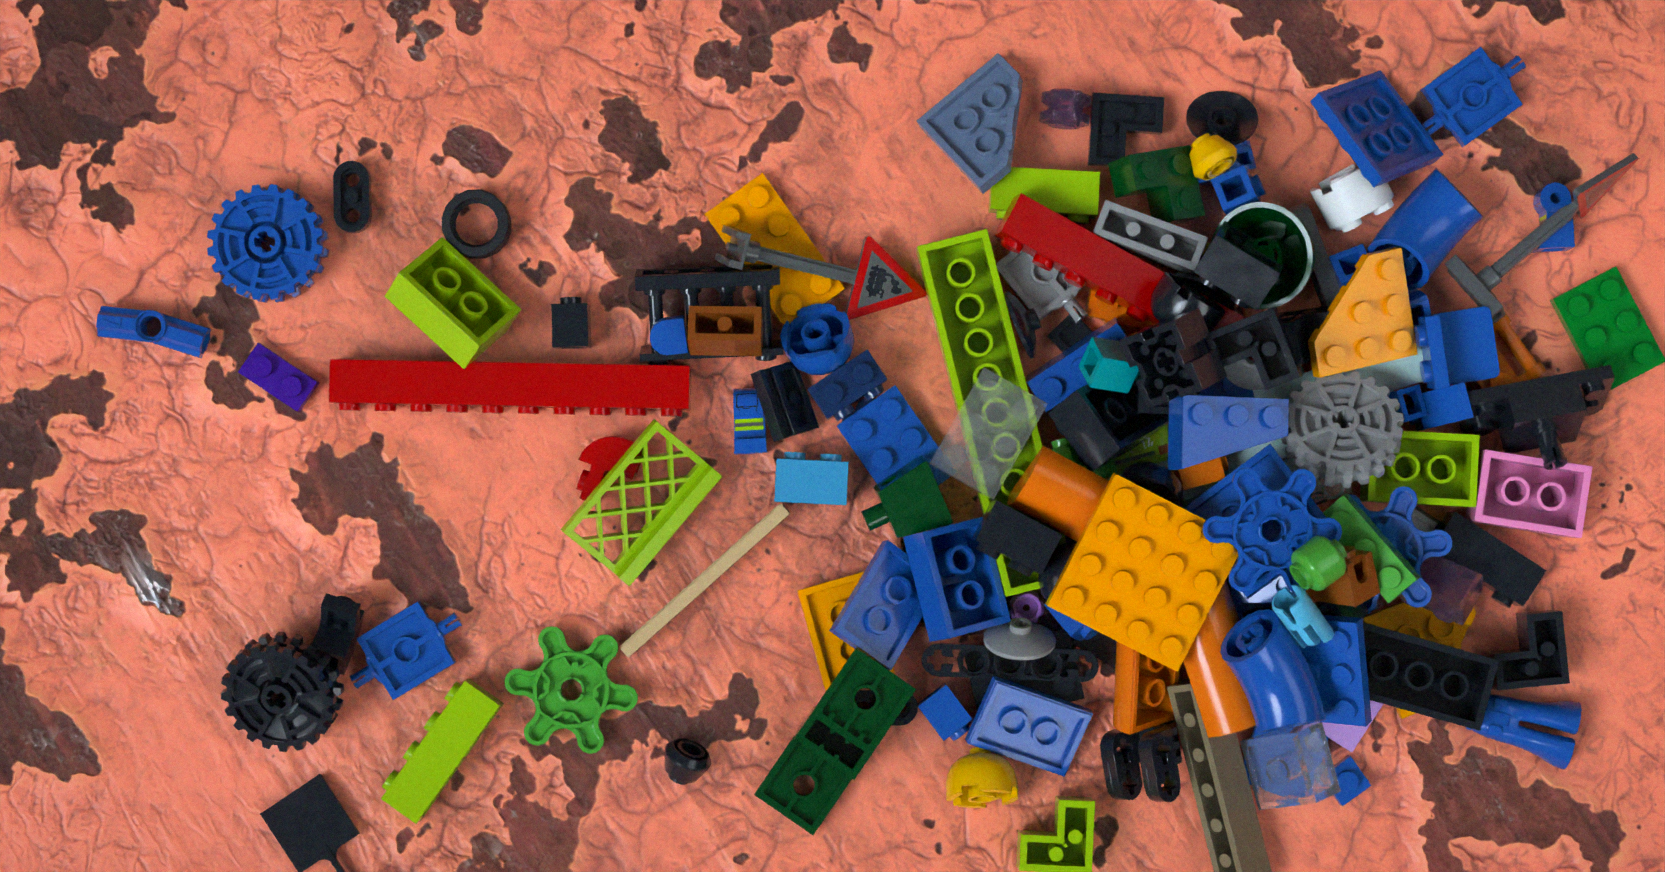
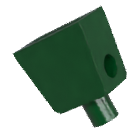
(909, 501)

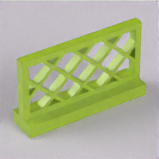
(662, 523)

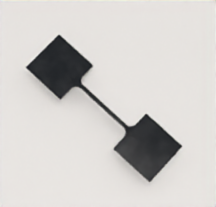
(310, 824)

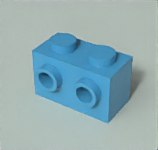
(811, 480)

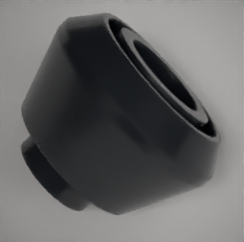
(686, 760)

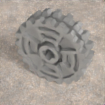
(1343, 428)

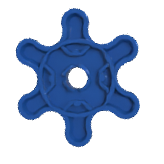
(1257, 507)
(1412, 543)

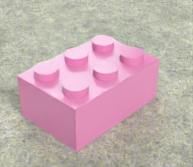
(1525, 496)

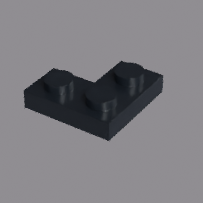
(1113, 117)

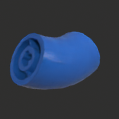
(1427, 227)
(1272, 672)

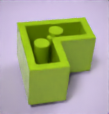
(1068, 846)

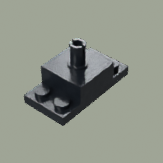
(1539, 411)

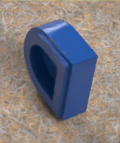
(669, 336)

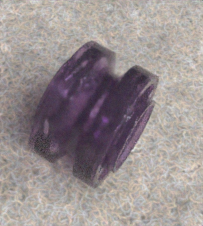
(1065, 109)

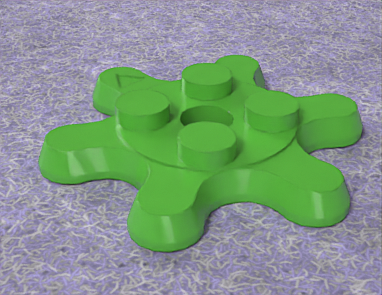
(557, 711)

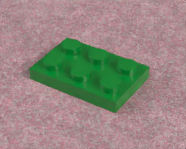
(1608, 327)

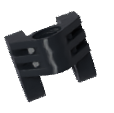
(1159, 759)

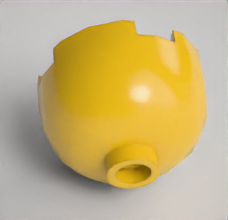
(981, 779)

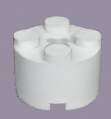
(1349, 197)

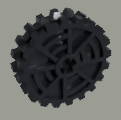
(282, 691)

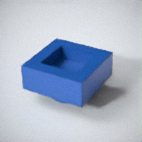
(1350, 779)

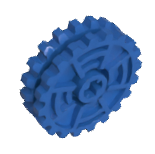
(243, 229)

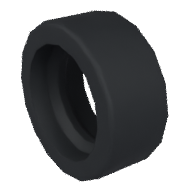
(473, 197)

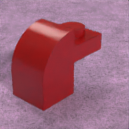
(603, 456)

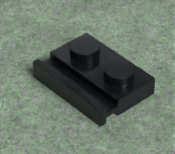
(784, 401)

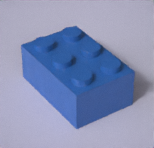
(955, 581)

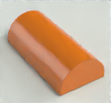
(1058, 493)
(1215, 686)
(1141, 691)

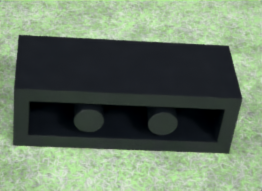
(1503, 568)

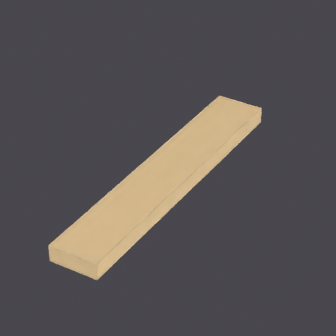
(704, 580)

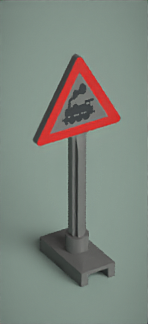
(1585, 197)
(875, 282)

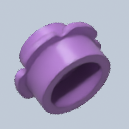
(1030, 598)

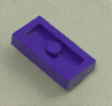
(278, 377)

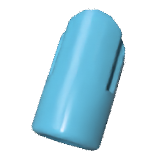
(1301, 617)

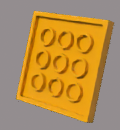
(1143, 573)

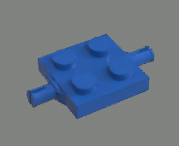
(1472, 96)
(406, 650)

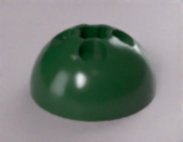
(1288, 235)

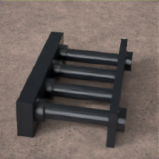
(690, 282)

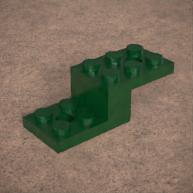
(834, 741)

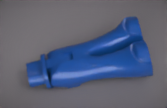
(1503, 720)

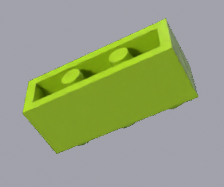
(1063, 191)

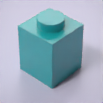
(1107, 367)

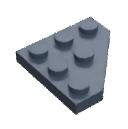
(979, 123)

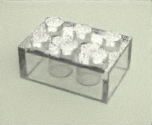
(988, 433)

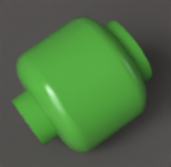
(1318, 563)

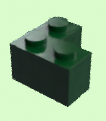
(1166, 180)

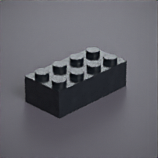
(1428, 677)

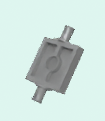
(1039, 287)

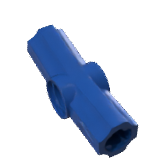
(132, 325)

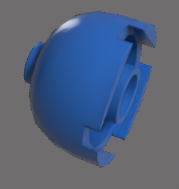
(818, 339)

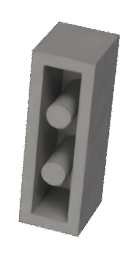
(1150, 237)

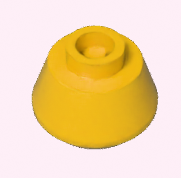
(1211, 156)

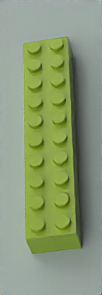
(977, 335)

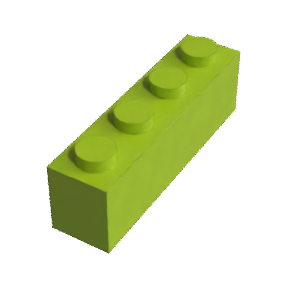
(441, 751)

